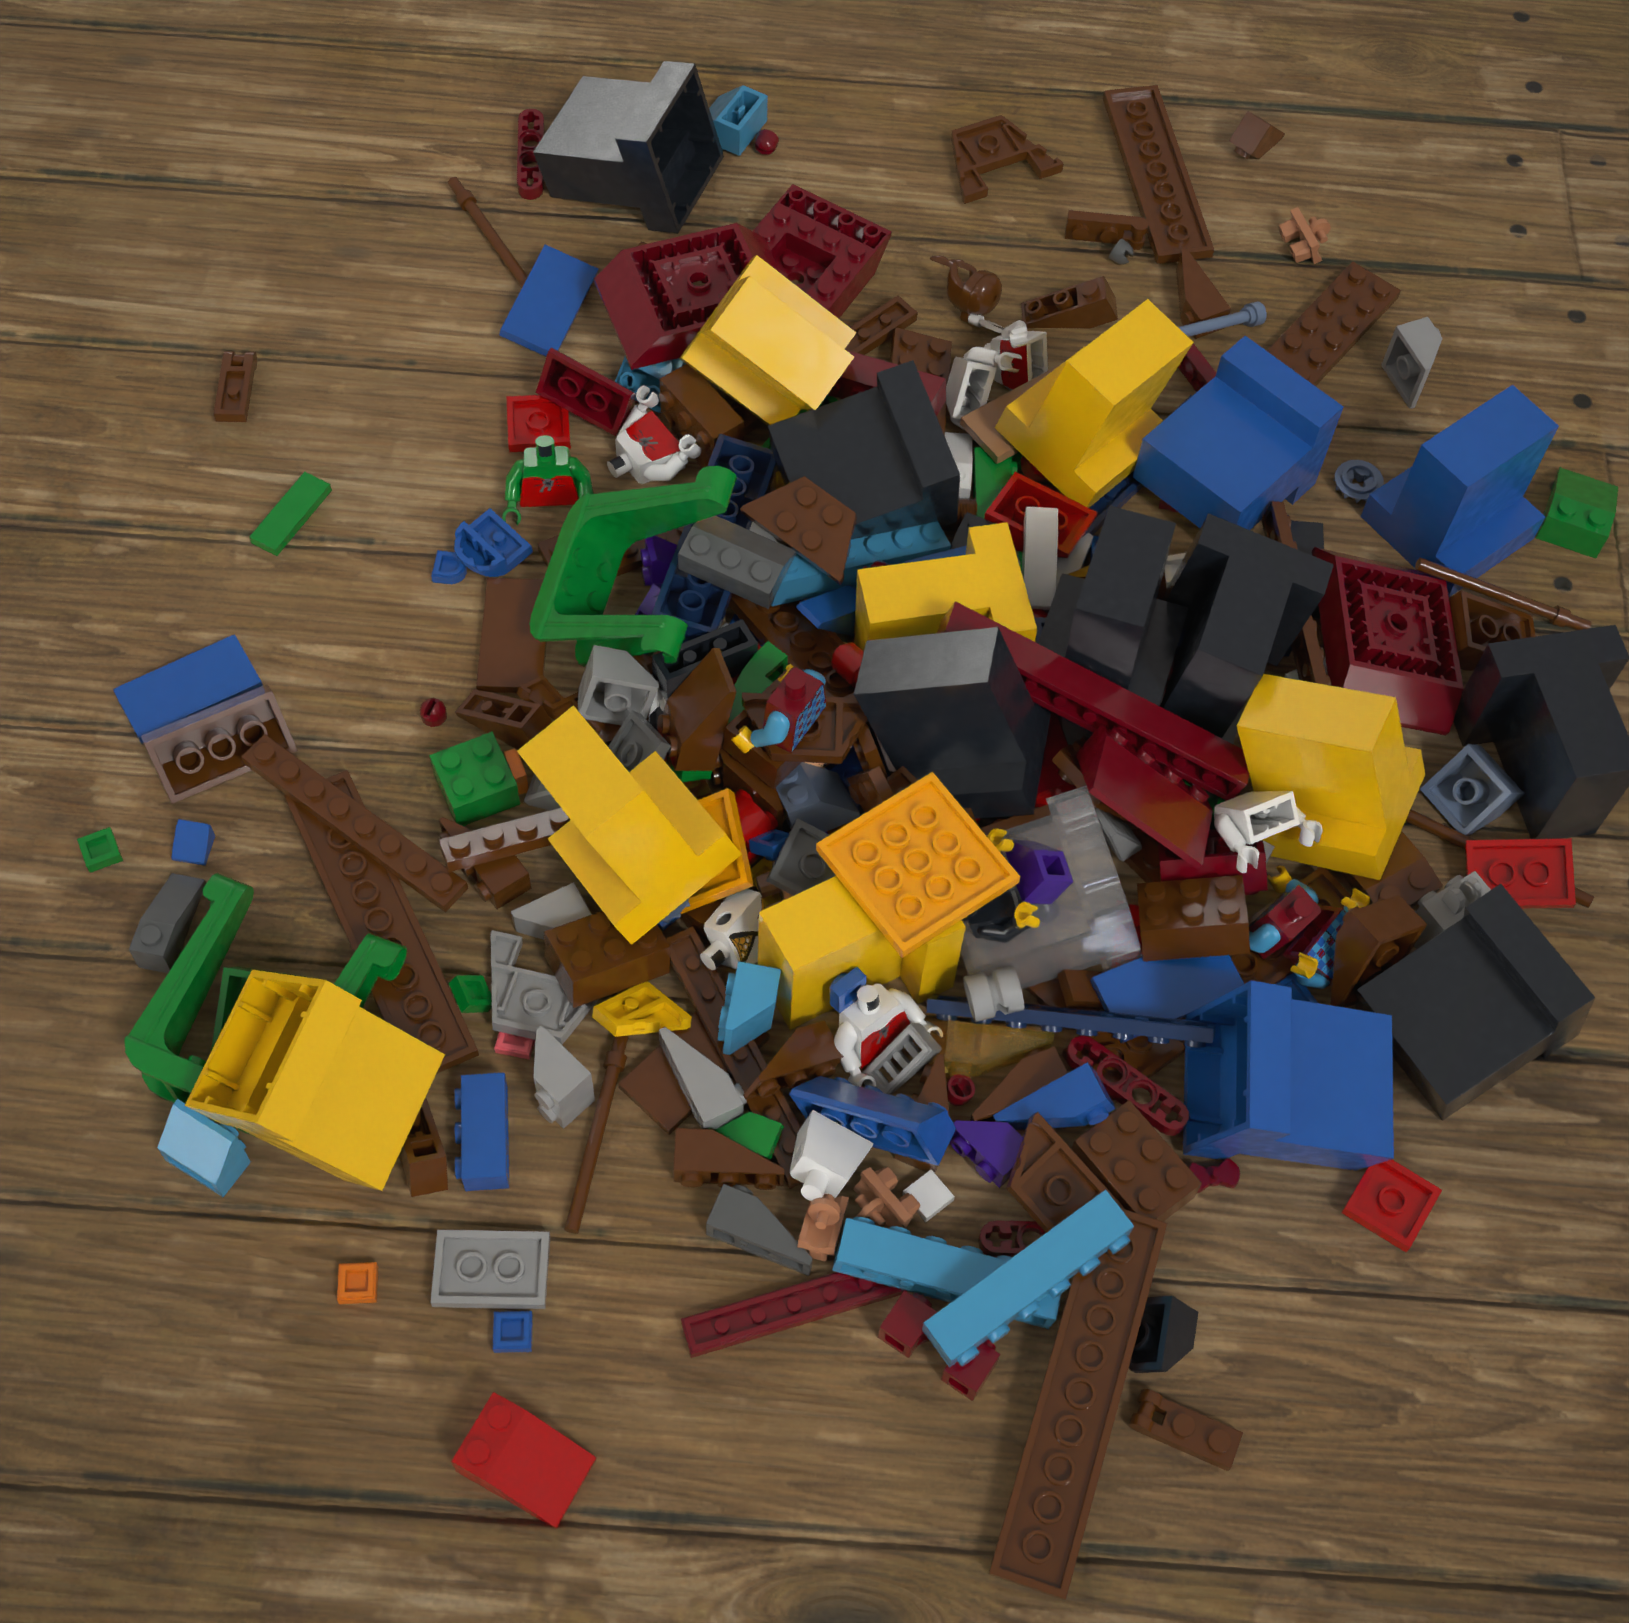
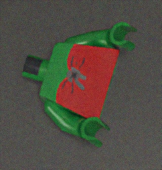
(545, 478)

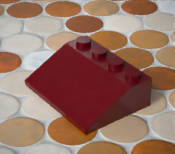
(1147, 793)

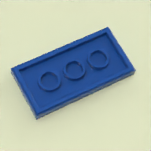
(548, 301)
(187, 686)
(1165, 986)

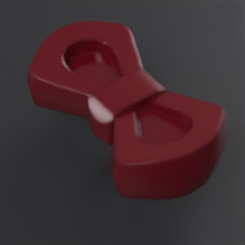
(1225, 1174)

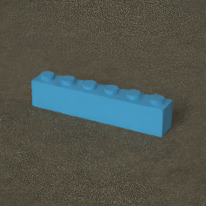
(891, 547)
(921, 1264)
(1027, 1279)

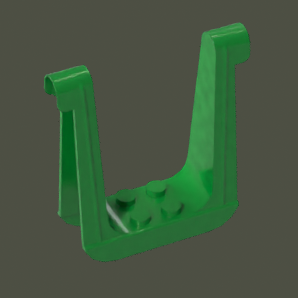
(590, 555)
(166, 1021)

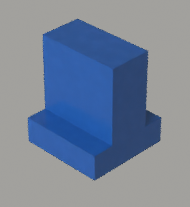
(1240, 441)
(1467, 489)
(1290, 1081)

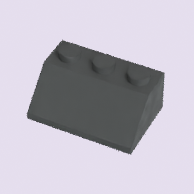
(735, 559)

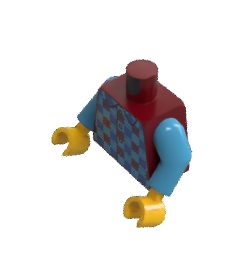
(788, 711)
(1285, 916)
(1315, 945)

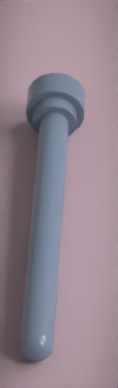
(1250, 315)

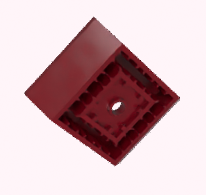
(823, 247)
(653, 294)
(1373, 656)

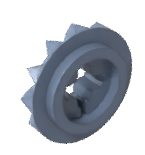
(1361, 472)

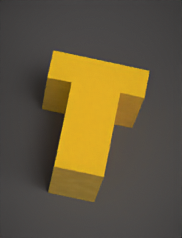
(771, 345)
(1095, 408)
(918, 594)
(1341, 761)
(631, 835)
(830, 934)
(316, 1076)

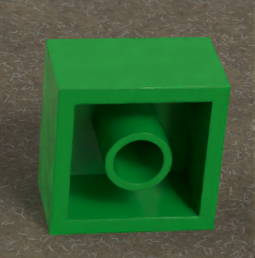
(475, 779)

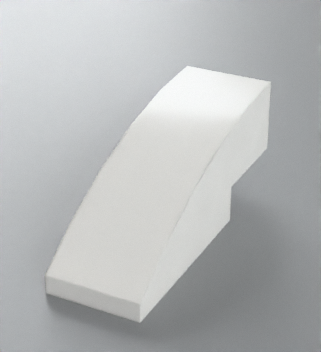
(1040, 555)

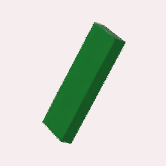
(290, 513)

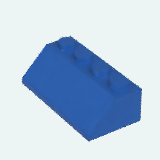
(886, 1120)

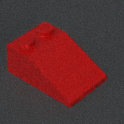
(1023, 492)
(523, 1460)

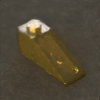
(982, 1048)

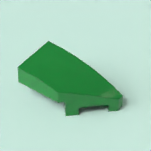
(754, 1133)

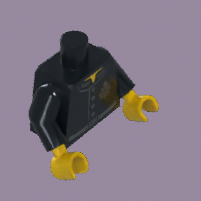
(1006, 914)

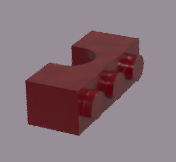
(904, 1333)

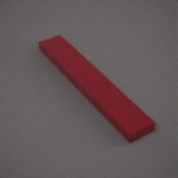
(780, 1311)

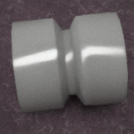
(994, 993)

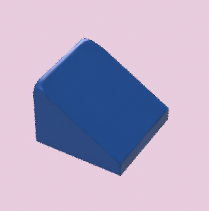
(192, 842)

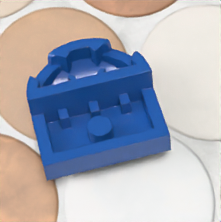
(490, 545)

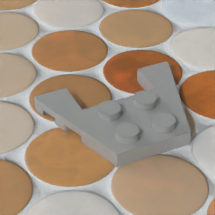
(528, 998)

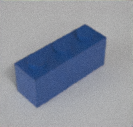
(483, 1132)

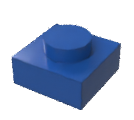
(768, 844)
(845, 988)

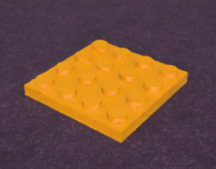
(917, 864)

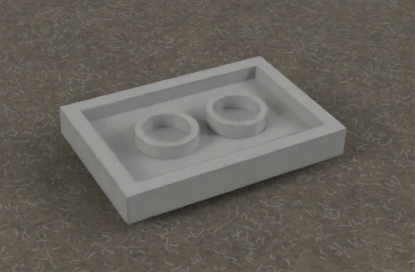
(490, 1269)

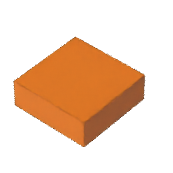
(517, 769)
(357, 1283)

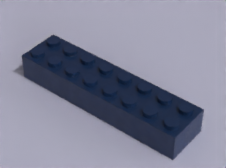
(689, 597)

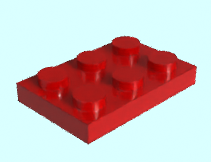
(1531, 870)

